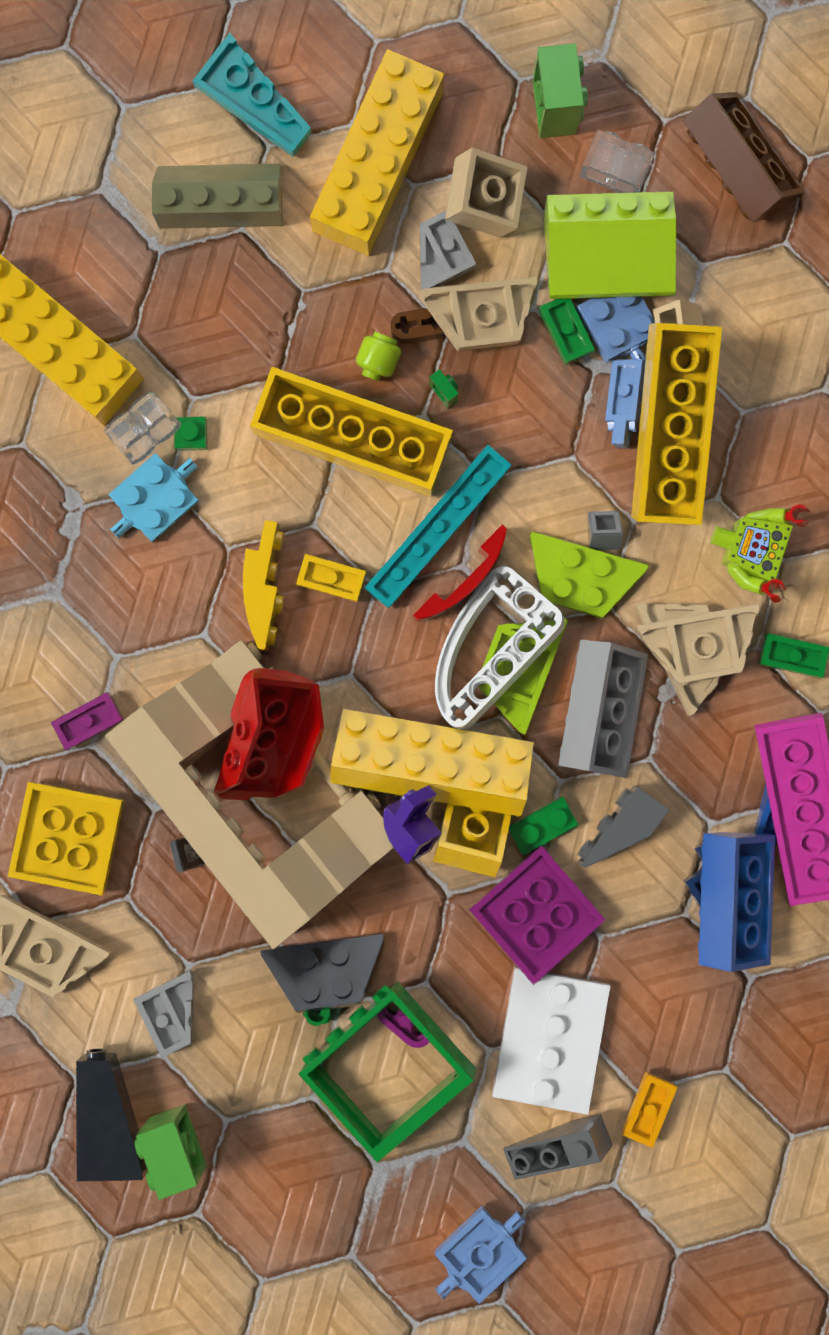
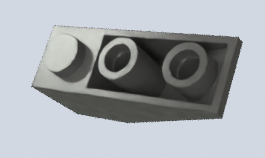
(631, 822)
(560, 1148)

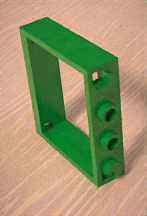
(374, 1141)

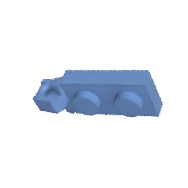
(624, 400)

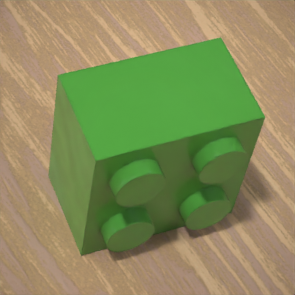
(559, 90)
(170, 1152)

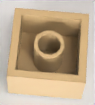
(486, 192)

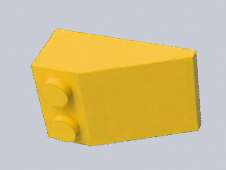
(472, 839)

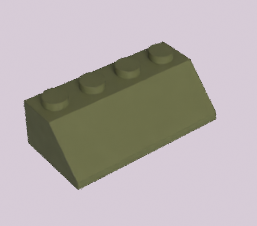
(217, 196)

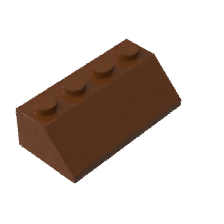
(742, 155)

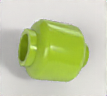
(378, 356)

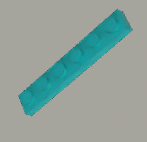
(438, 526)

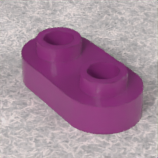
(402, 1027)

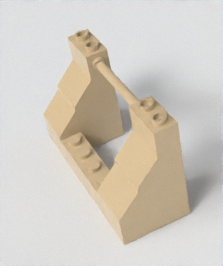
(181, 727)

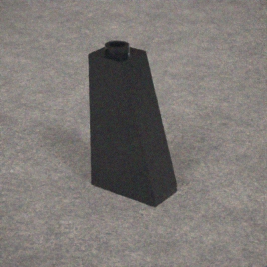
(105, 1121)

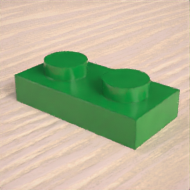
(566, 330)
(793, 655)
(542, 825)

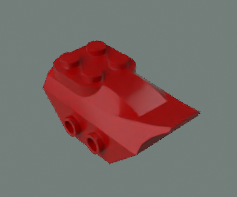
(272, 737)

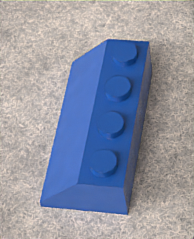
(736, 900)

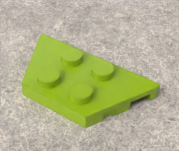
(581, 576)
(522, 696)

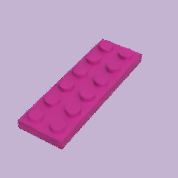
(797, 785)

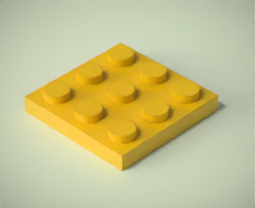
(66, 838)

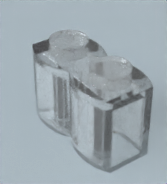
(142, 427)

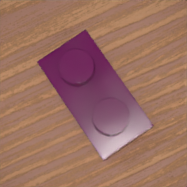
(87, 721)

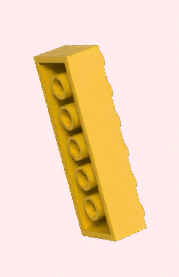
(377, 152)
(63, 346)
(676, 423)
(351, 431)
(409, 755)

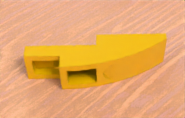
(261, 599)

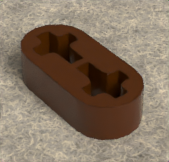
(418, 333)

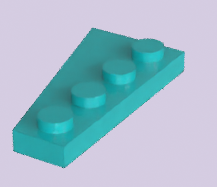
(245, 92)

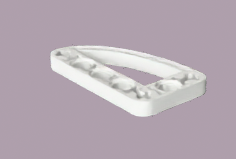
(510, 651)

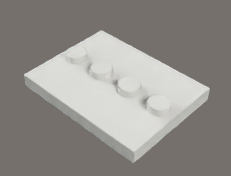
(551, 1041)

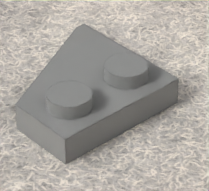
(442, 252)
(169, 1013)

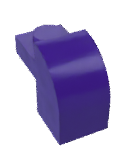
(409, 826)

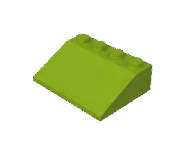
(610, 245)

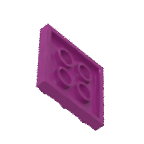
(537, 915)

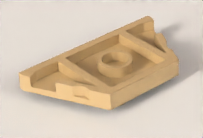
(481, 312)
(702, 643)
(690, 693)
(43, 950)

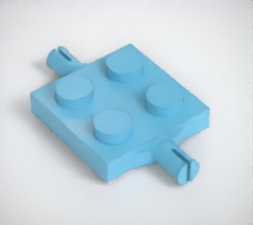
(153, 497)

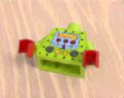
(757, 548)

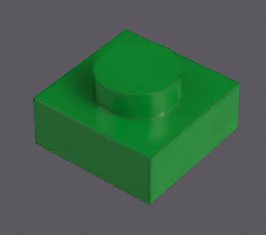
(444, 387)
(191, 434)

